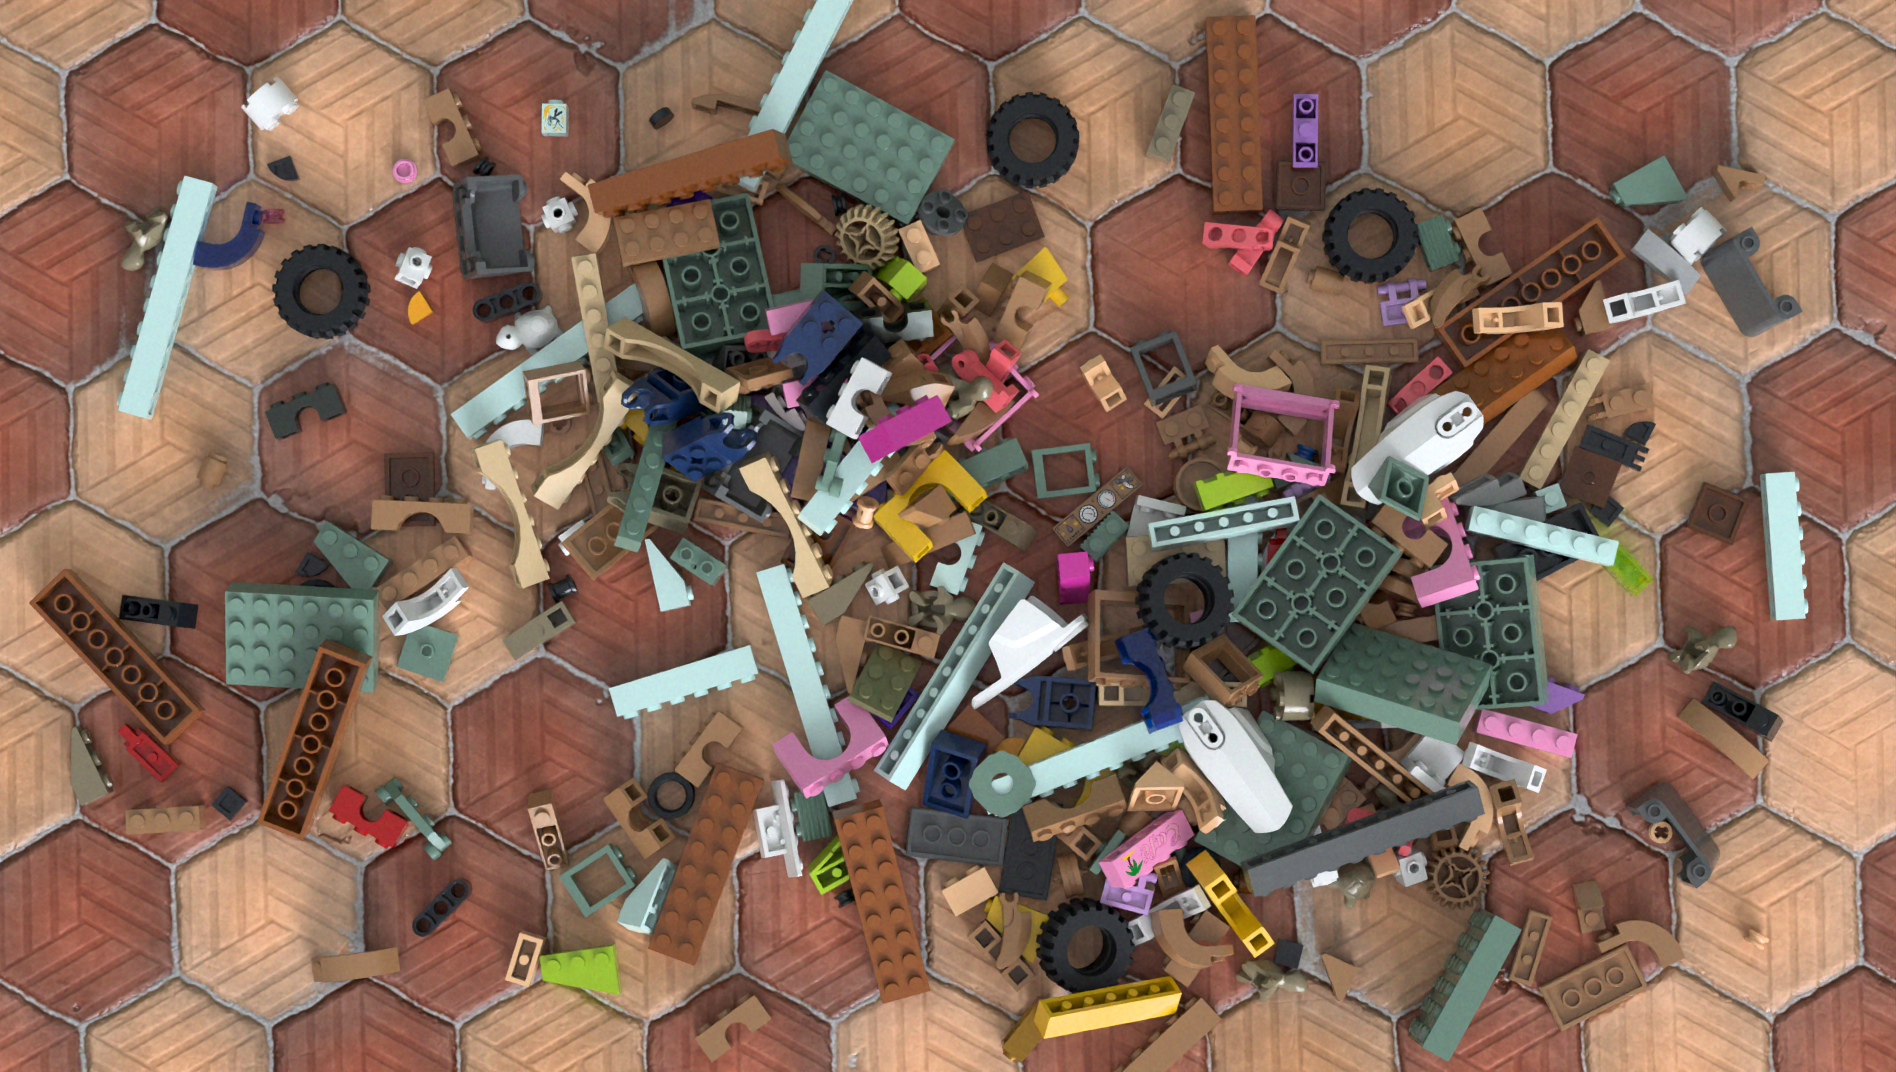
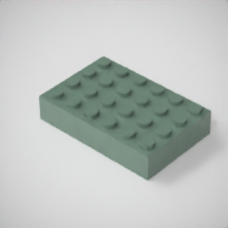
(867, 148)
(721, 290)
(1317, 584)
(1500, 628)
(278, 630)
(1403, 683)
(1309, 776)
(1463, 983)

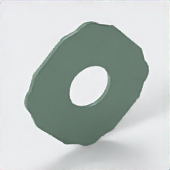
(1022, 783)

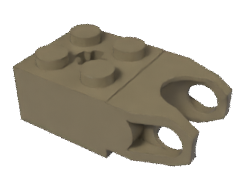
(664, 513)

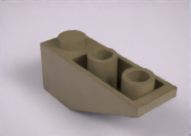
(1003, 524)
(836, 599)
(540, 630)
(87, 774)

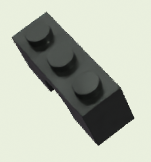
(913, 325)
(285, 416)

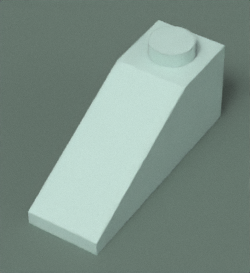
(669, 584)
(647, 900)

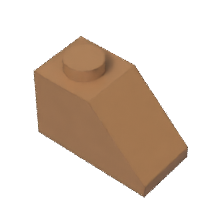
(1591, 312)
(929, 508)

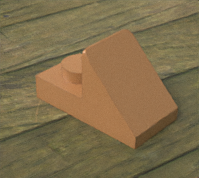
(1730, 178)
(1588, 906)

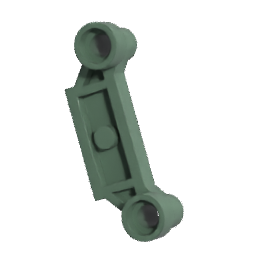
(829, 482)
(436, 843)

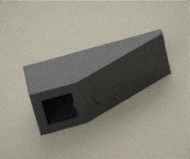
(158, 611)
(1743, 711)

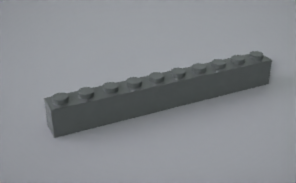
(1362, 838)

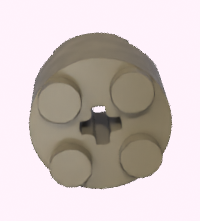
(1292, 695)

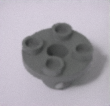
(942, 213)

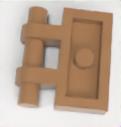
(1182, 425)

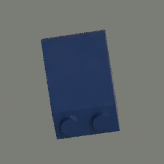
(949, 773)

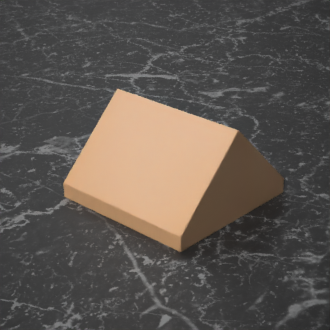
(1156, 791)

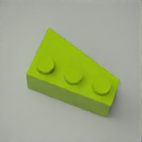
(901, 279)
(1230, 488)
(1270, 660)
(829, 867)
(584, 968)

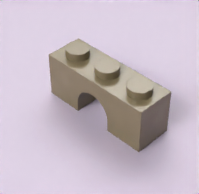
(1170, 124)

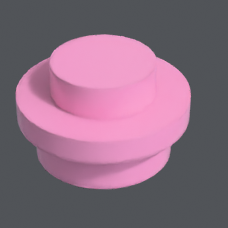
(404, 170)

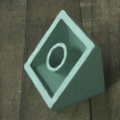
(1400, 487)

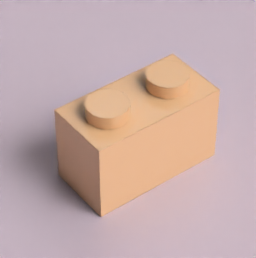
(919, 247)
(969, 890)
(525, 958)

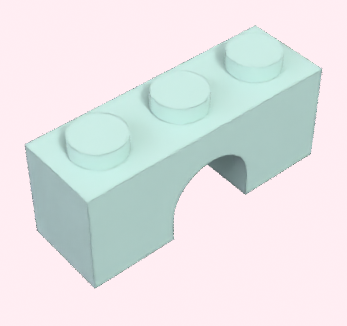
(953, 575)

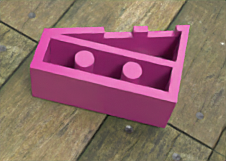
(905, 427)
(1074, 577)

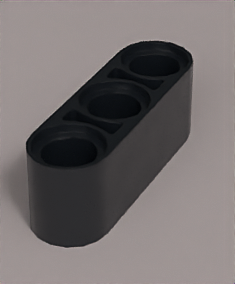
(495, 302)
(450, 898)

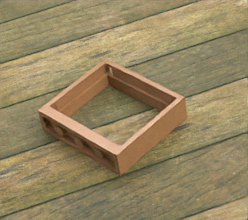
(1176, 603)

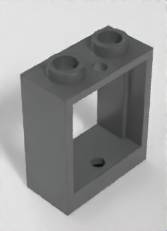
(1173, 389)

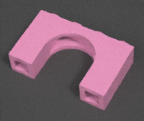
(780, 321)
(1456, 574)
(814, 774)

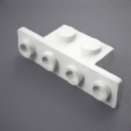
(776, 829)

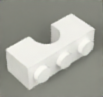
(845, 414)

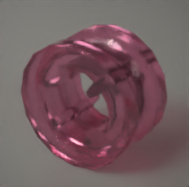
(273, 216)

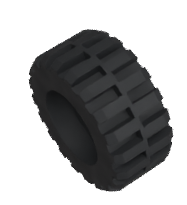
(1040, 108)
(1389, 208)
(294, 273)
(1215, 594)
(1058, 933)

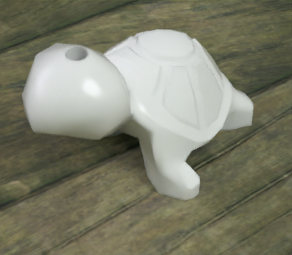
(532, 329)

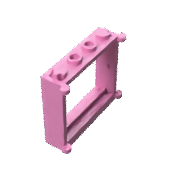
(1025, 382)
(1285, 404)

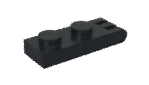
(1612, 447)

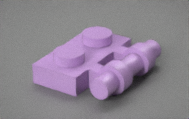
(1391, 310)
(1300, 489)
(1133, 898)

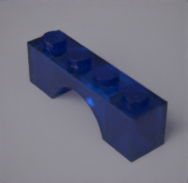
(1140, 651)

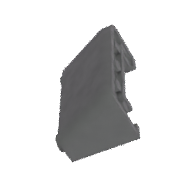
(490, 226)
(1742, 288)
(772, 435)
(1664, 802)

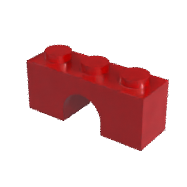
(349, 808)

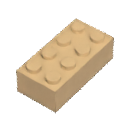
(1140, 557)

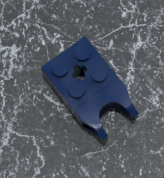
(814, 344)
(664, 396)
(706, 445)
(1048, 703)

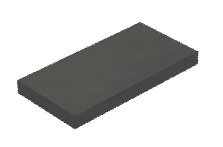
(957, 839)

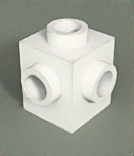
(564, 222)
(413, 266)
(886, 585)
(1411, 867)

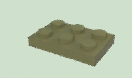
(884, 681)

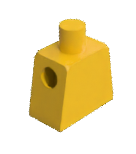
(1047, 268)

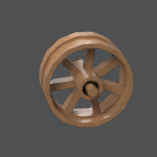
(1070, 875)

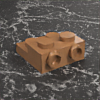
(759, 374)
(1345, 799)

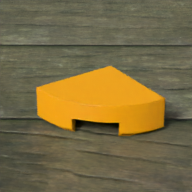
(418, 308)
(1011, 745)

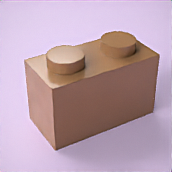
(874, 294)

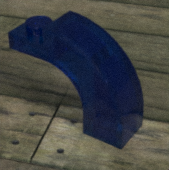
(237, 250)

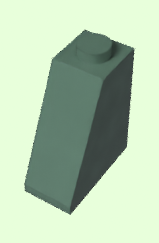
(1648, 186)

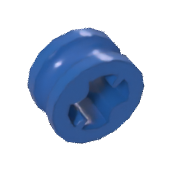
(1306, 452)

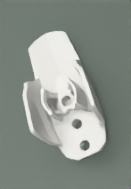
(1419, 439)
(1025, 641)
(1237, 763)

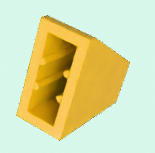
(995, 917)

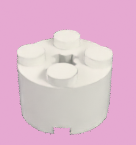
(270, 104)
(1698, 236)

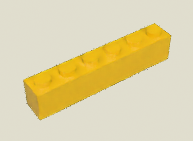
(1107, 1007)

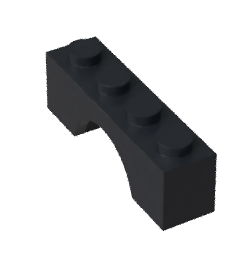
(825, 388)

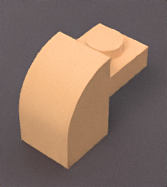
(1102, 383)
(1433, 510)

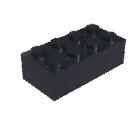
(1546, 562)

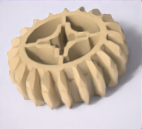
(859, 238)

